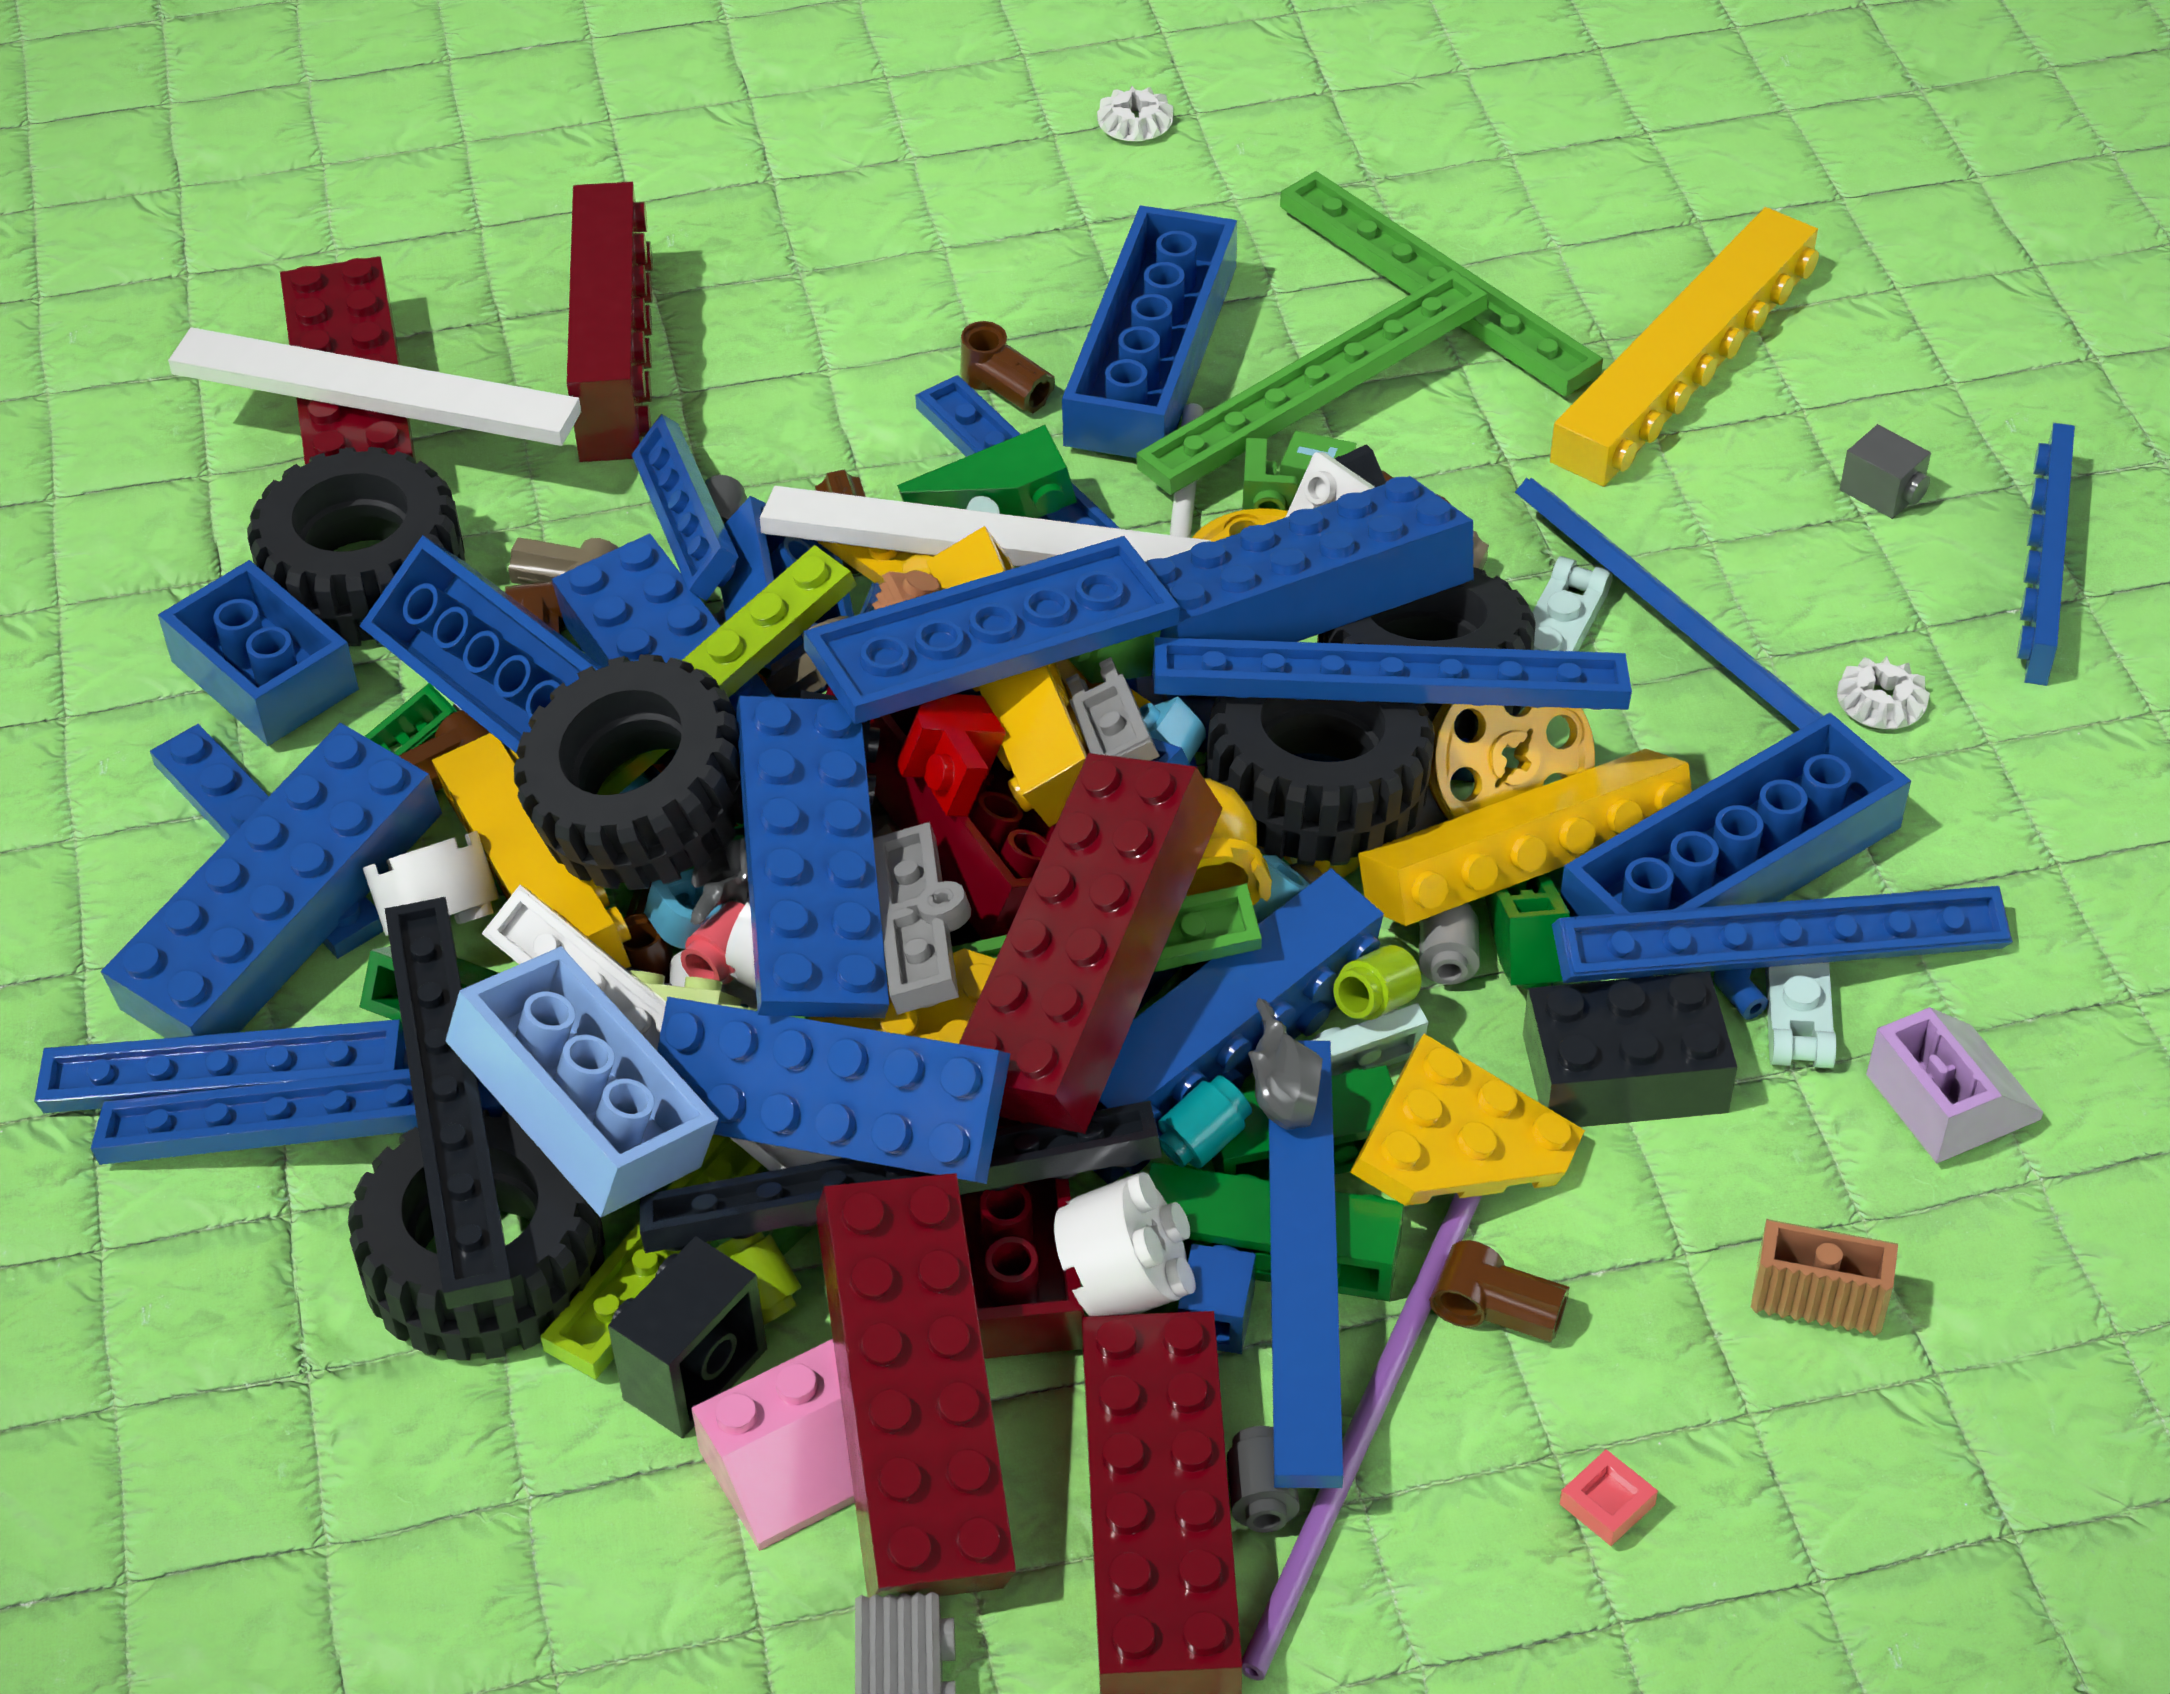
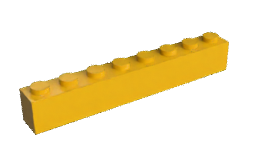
(1683, 347)

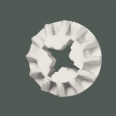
(1119, 122)
(1876, 707)

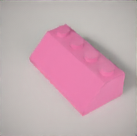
(780, 1446)

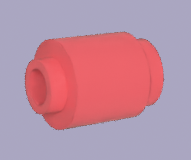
(708, 944)

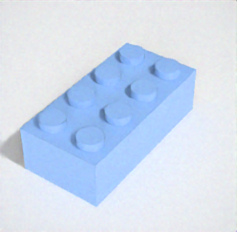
(581, 1080)

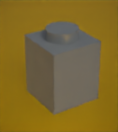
(1886, 471)

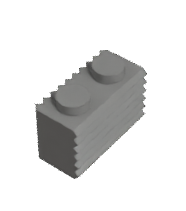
(902, 1645)

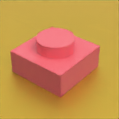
(1608, 1497)

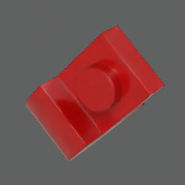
(952, 749)

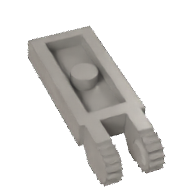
(1111, 716)

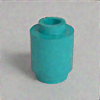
(1203, 1122)

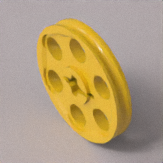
(1485, 758)

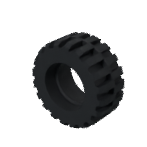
(342, 503)
(1464, 616)
(602, 724)
(1317, 806)
(546, 1261)

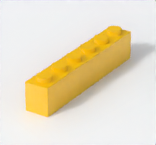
(1033, 707)
(485, 799)
(1518, 836)

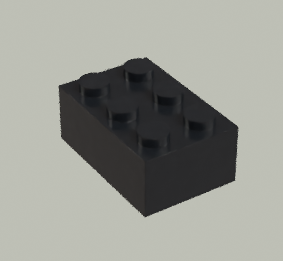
(1630, 1049)

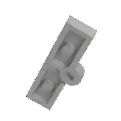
(917, 918)

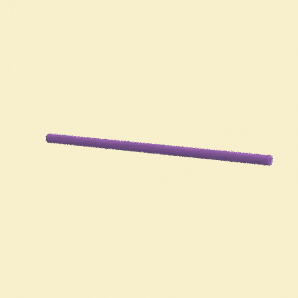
(1355, 1444)

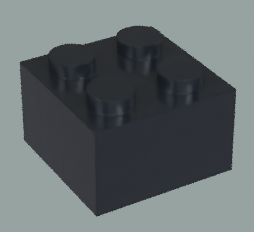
(687, 1334)

